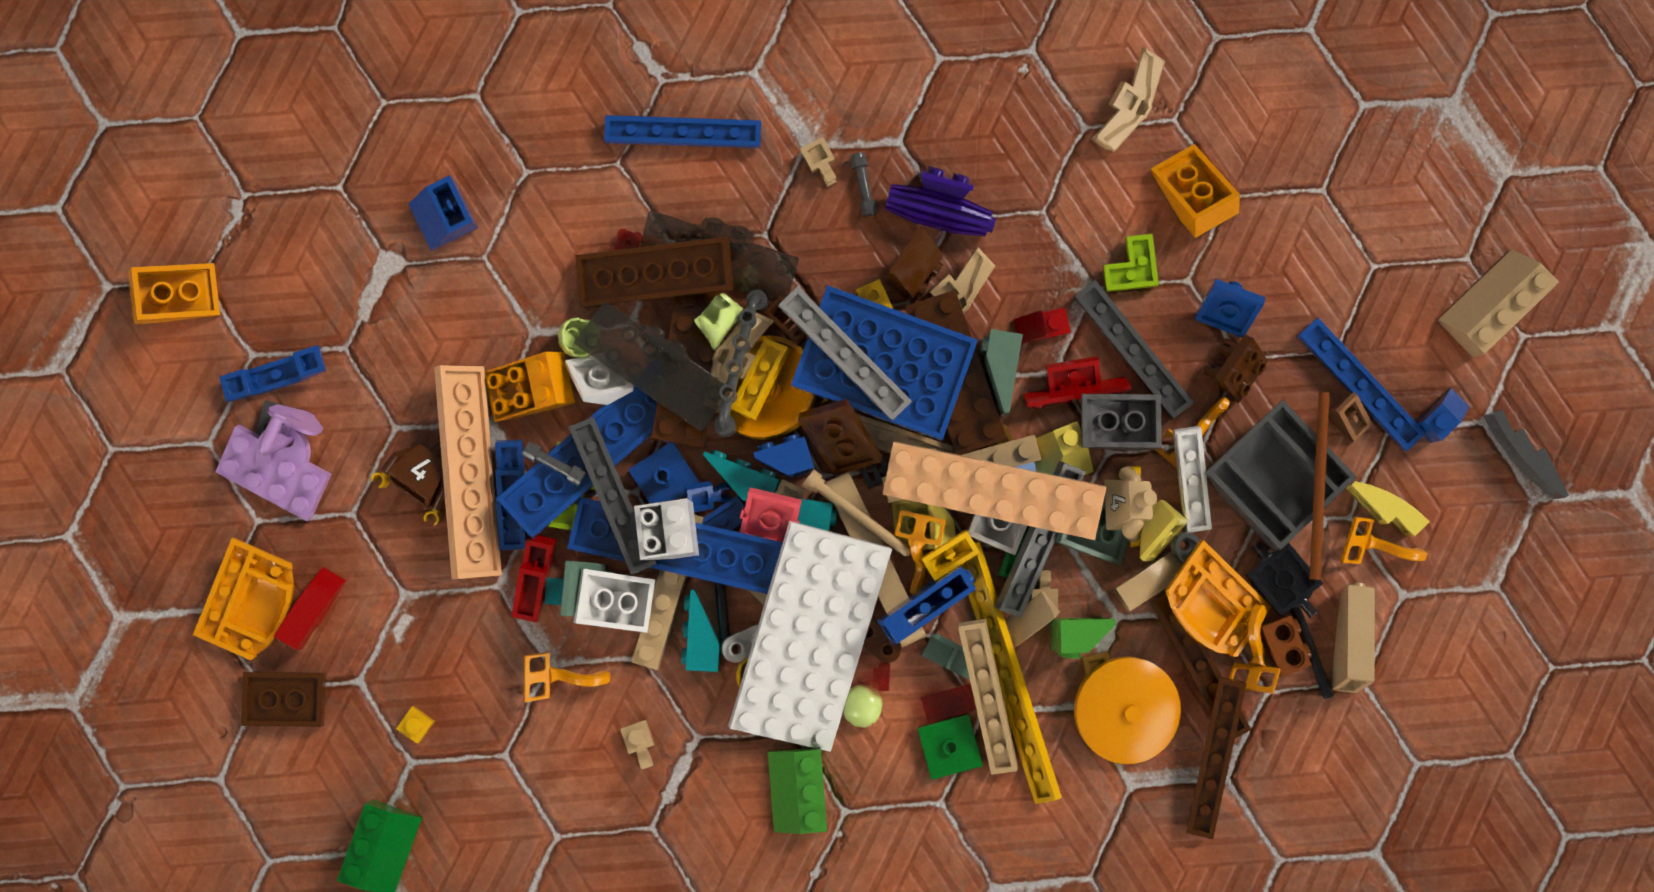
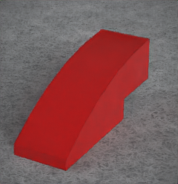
(533, 578)
(310, 609)

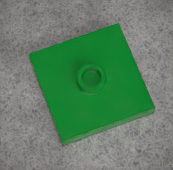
(949, 746)

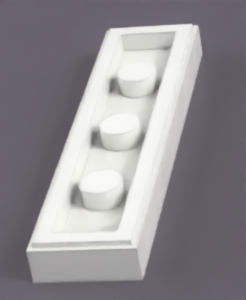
(1192, 478)

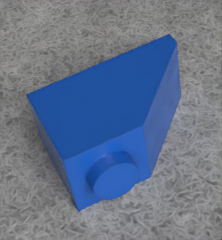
(1443, 416)

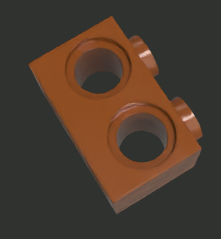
(1277, 649)

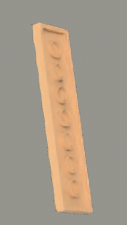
(467, 471)
(994, 490)

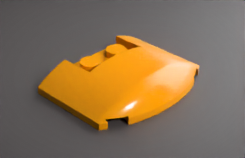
(246, 600)
(1213, 601)

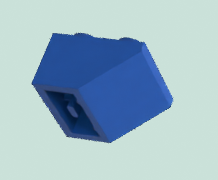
(442, 213)
(788, 458)

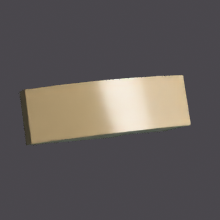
(1148, 581)

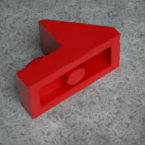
(1042, 325)

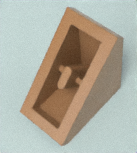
(1350, 416)

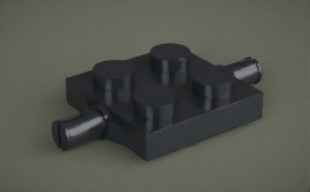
(1284, 579)

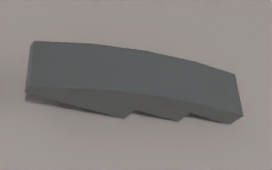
(1533, 463)

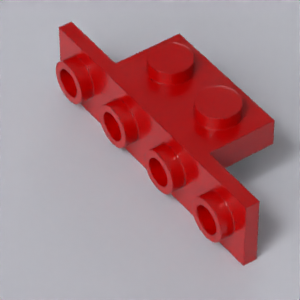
(1071, 379)

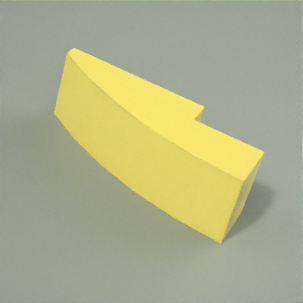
(1388, 507)

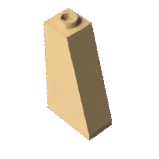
(1354, 639)

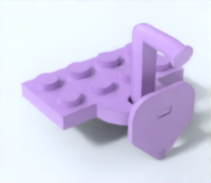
(275, 468)

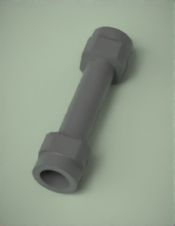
(859, 164)
(534, 452)

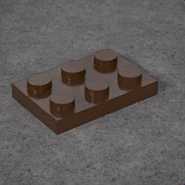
(840, 437)
(283, 699)

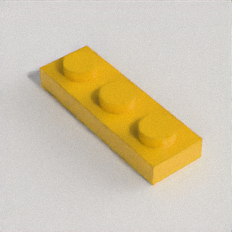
(760, 379)

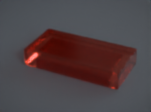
(948, 703)

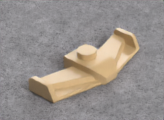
(1131, 102)
(968, 281)
(726, 350)

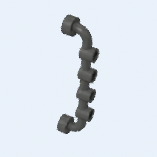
(756, 303)

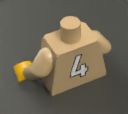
(1129, 503)

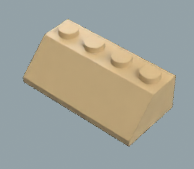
(1497, 302)

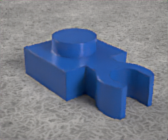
(704, 495)

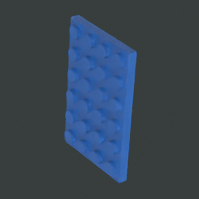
(915, 354)

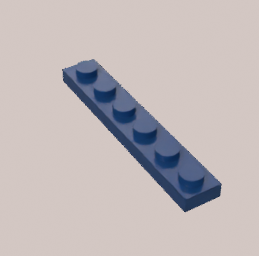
(682, 131)
(1358, 379)

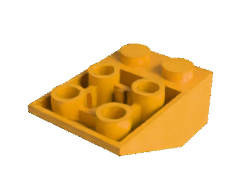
(529, 386)

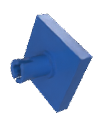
(1229, 307)
(663, 475)

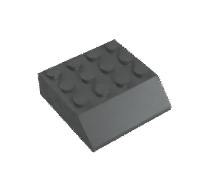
(1272, 476)

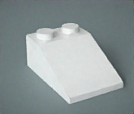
(614, 600)

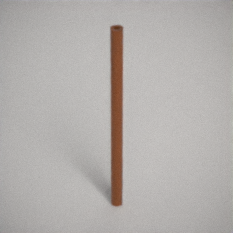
(1319, 486)

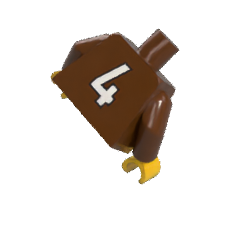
(418, 475)

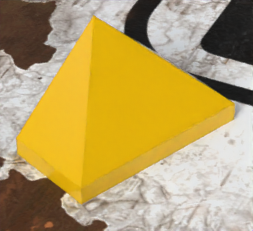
(950, 555)

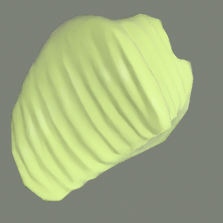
(718, 319)

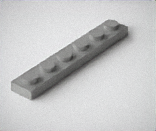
(845, 353)

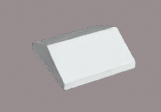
(596, 381)

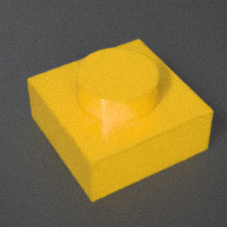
(415, 724)

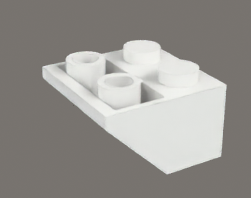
(666, 530)

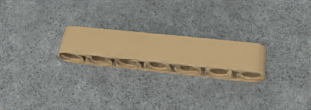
(891, 591)

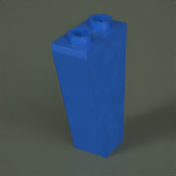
(927, 604)

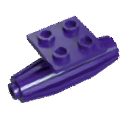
(941, 204)

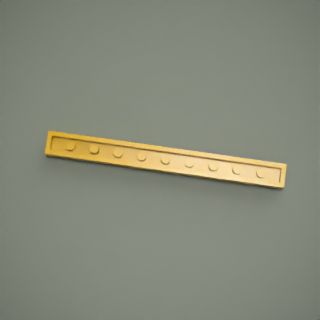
(1012, 684)

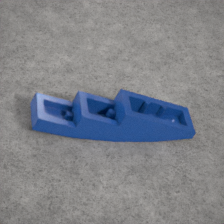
(509, 469)

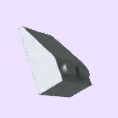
(1121, 421)

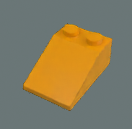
(1196, 190)
(173, 293)

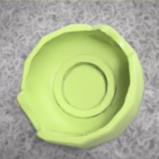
(568, 334)
(863, 706)

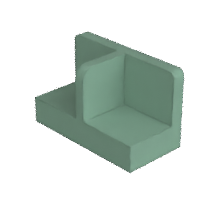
(946, 654)

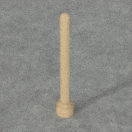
(816, 484)

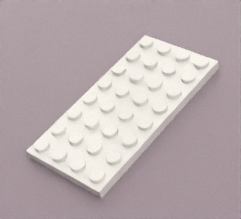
(809, 636)

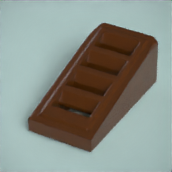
(774, 312)

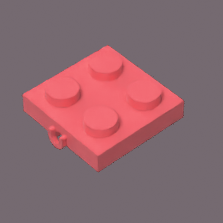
(768, 514)

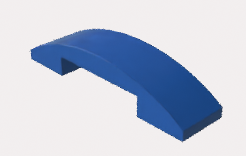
(273, 375)

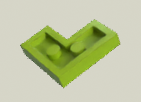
(1138, 271)

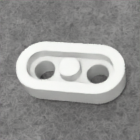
(743, 639)

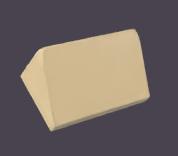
(1035, 616)

